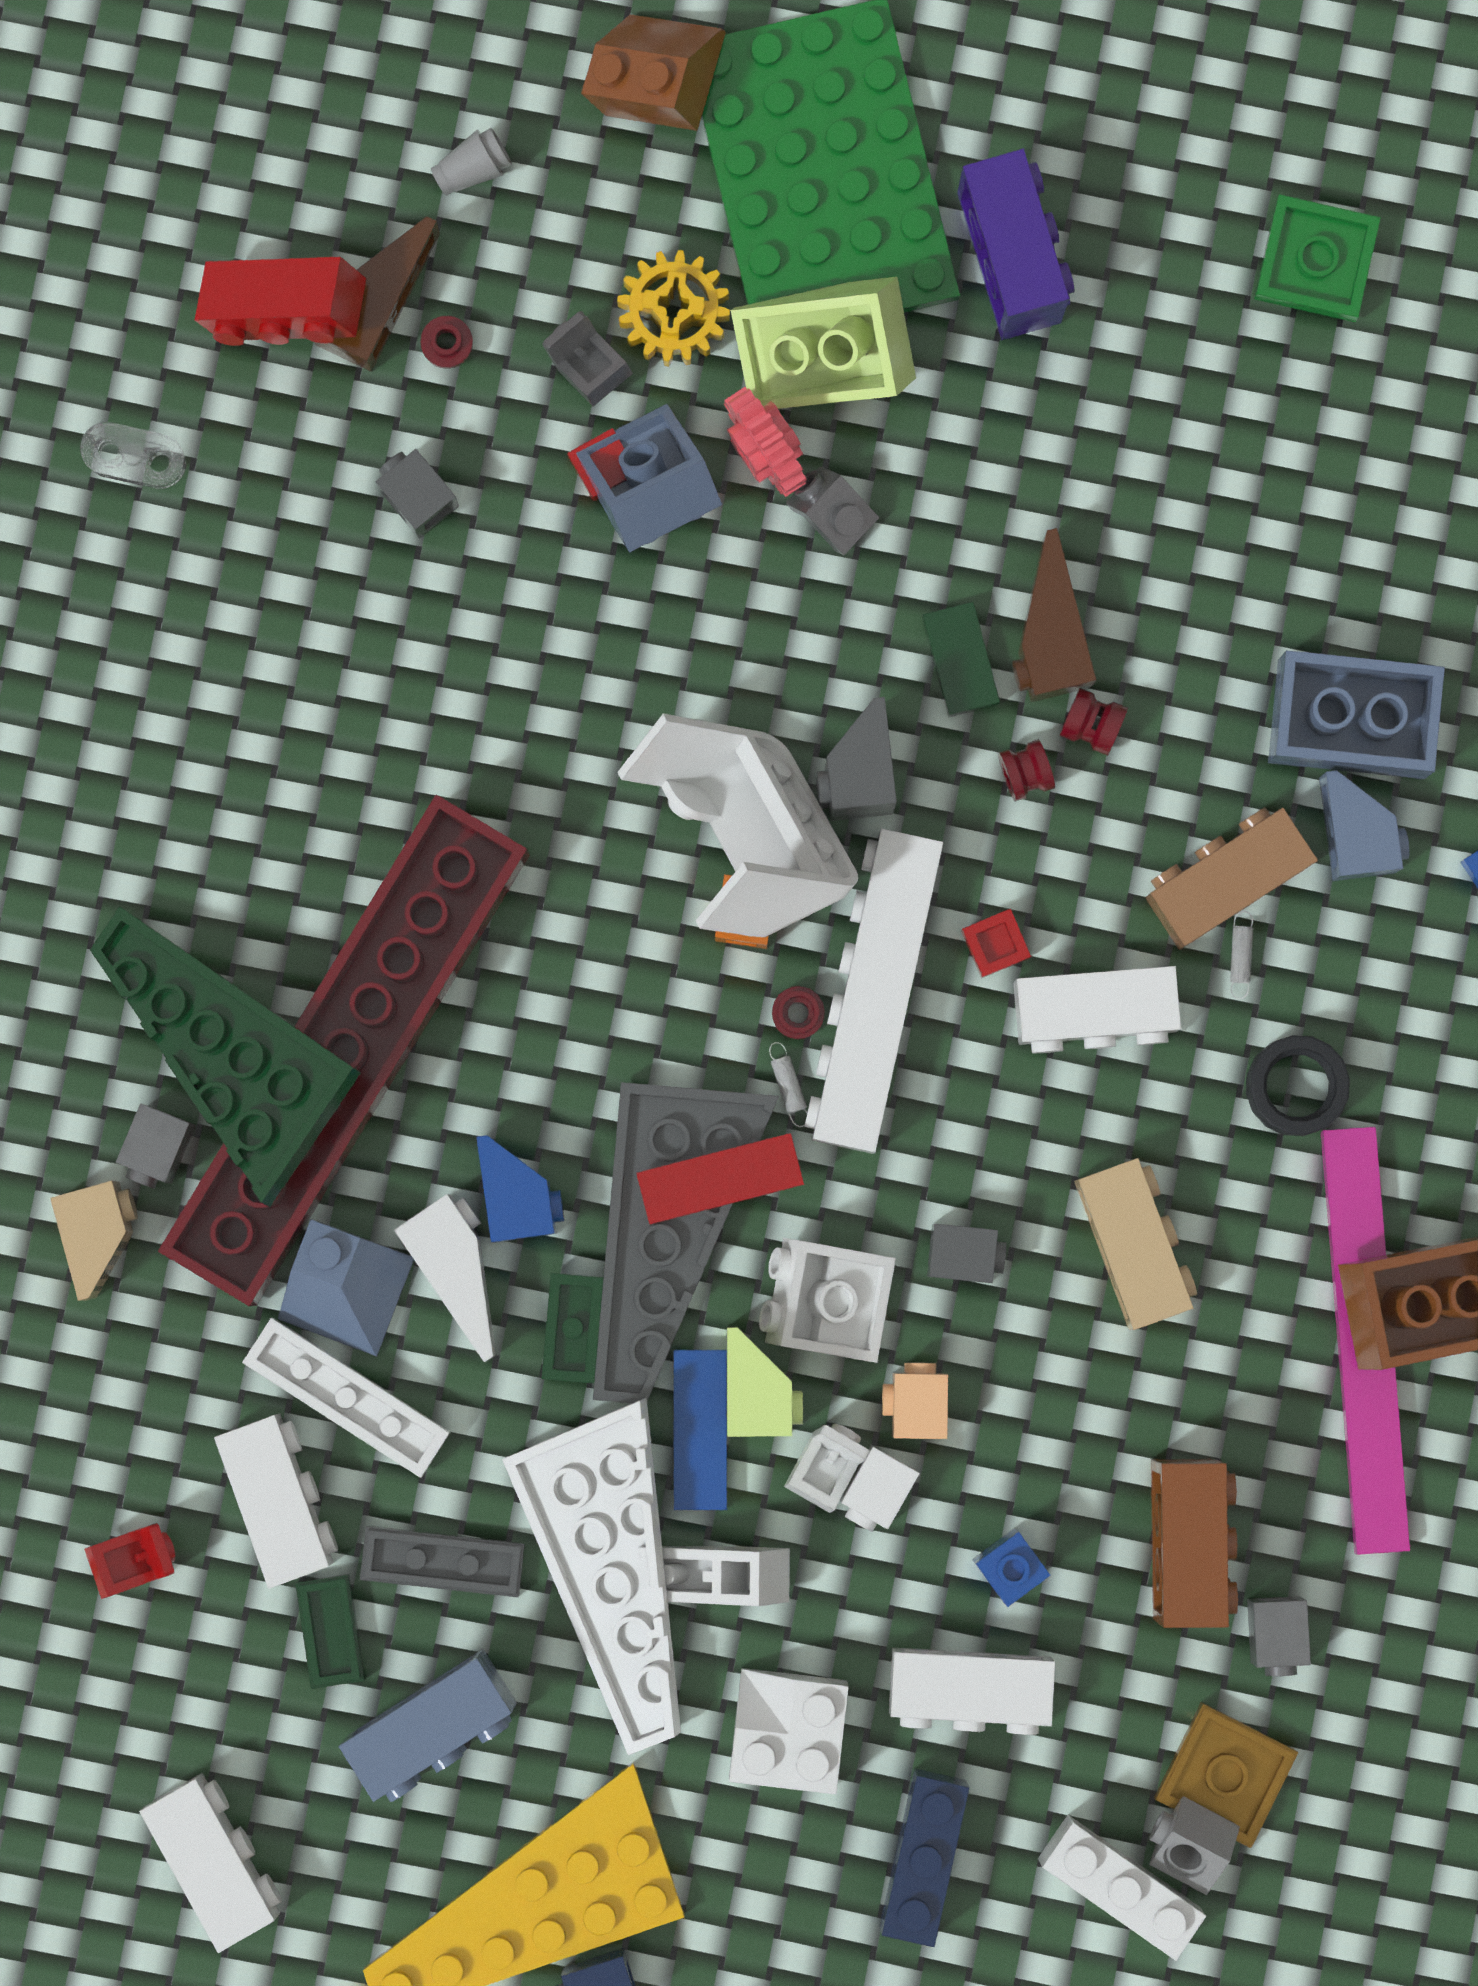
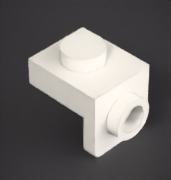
(827, 1466)

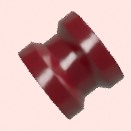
(1026, 770)

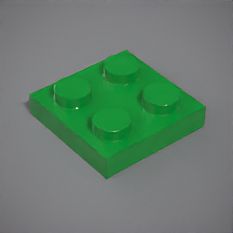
(1317, 258)

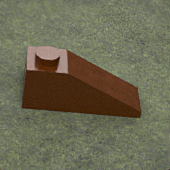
(387, 288)
(1053, 641)

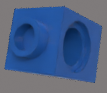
(1011, 1567)

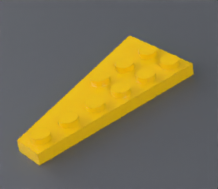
(559, 1895)

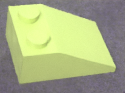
(826, 345)

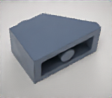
(1359, 831)

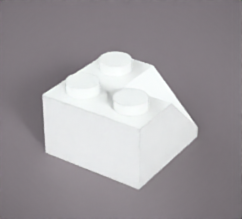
(788, 1731)

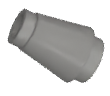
(472, 162)

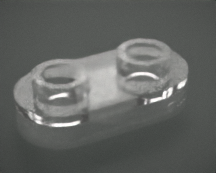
(134, 456)

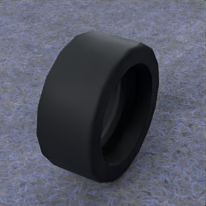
(1337, 1087)

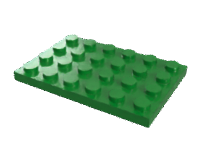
(825, 159)

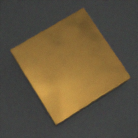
(1227, 1771)

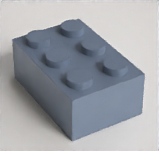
(1356, 714)
(429, 1728)

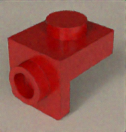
(131, 1560)

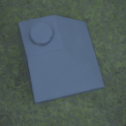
(344, 1287)

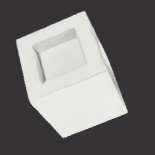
(878, 1490)

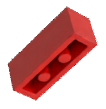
(280, 300)

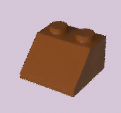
(654, 71)

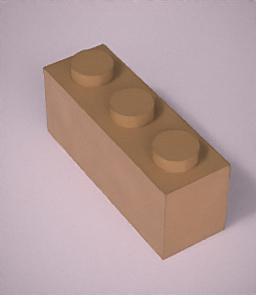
(1229, 876)

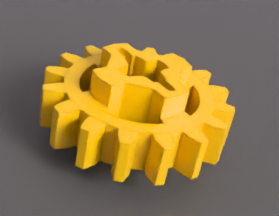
(693, 311)

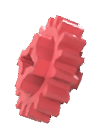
(765, 441)

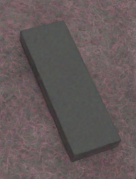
(442, 1561)

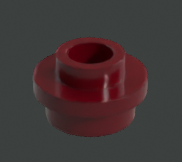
(450, 357)
(807, 998)

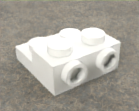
(827, 1299)

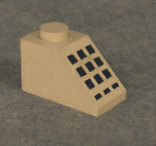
(94, 1232)

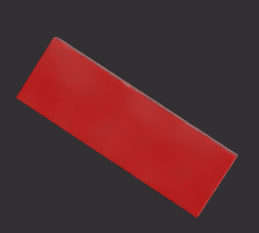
(720, 1178)

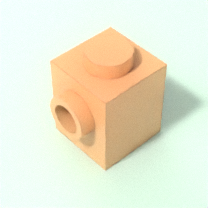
(917, 1402)

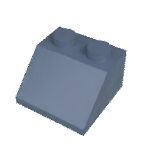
(663, 476)

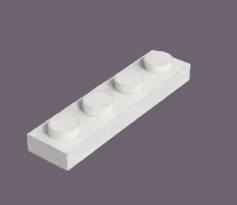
(346, 1397)

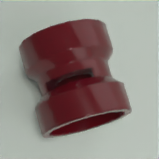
(1082, 716)

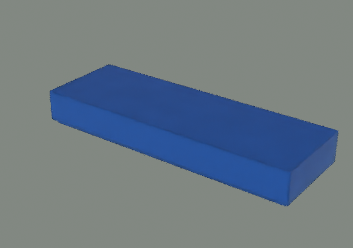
(700, 1429)

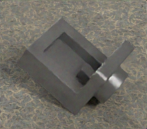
(586, 358)
(833, 509)

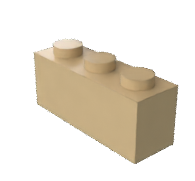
(1136, 1243)

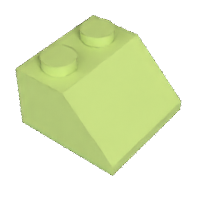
(758, 1392)

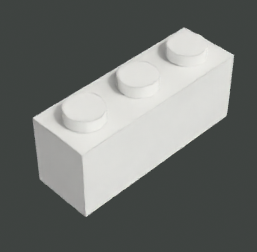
(1097, 1008)
(276, 1499)
(971, 1689)
(212, 1861)
(1121, 1887)

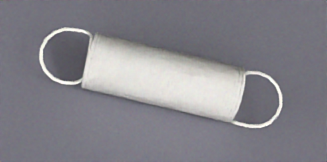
(1241, 954)
(788, 1084)

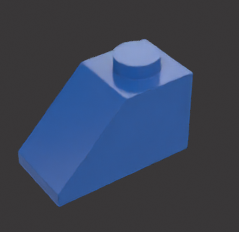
(516, 1195)

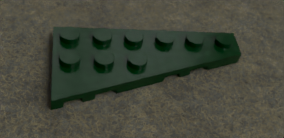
(236, 1059)

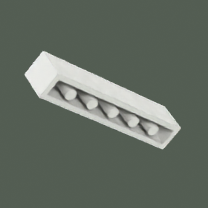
(876, 990)

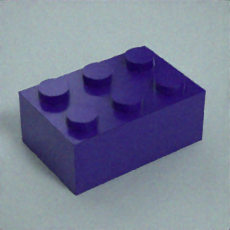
(1015, 243)

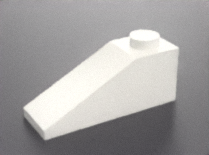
(452, 1260)
(727, 1575)

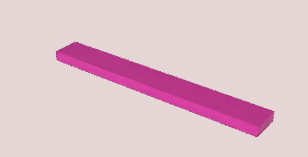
(1367, 1395)

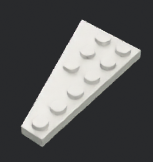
(601, 1538)

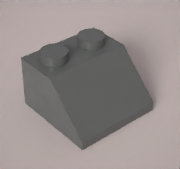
(860, 769)

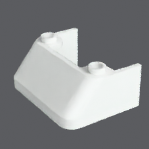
(761, 814)

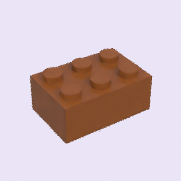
(1413, 1304)
(1192, 1543)

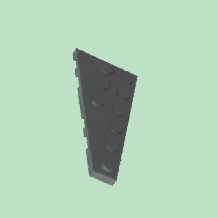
(658, 1265)

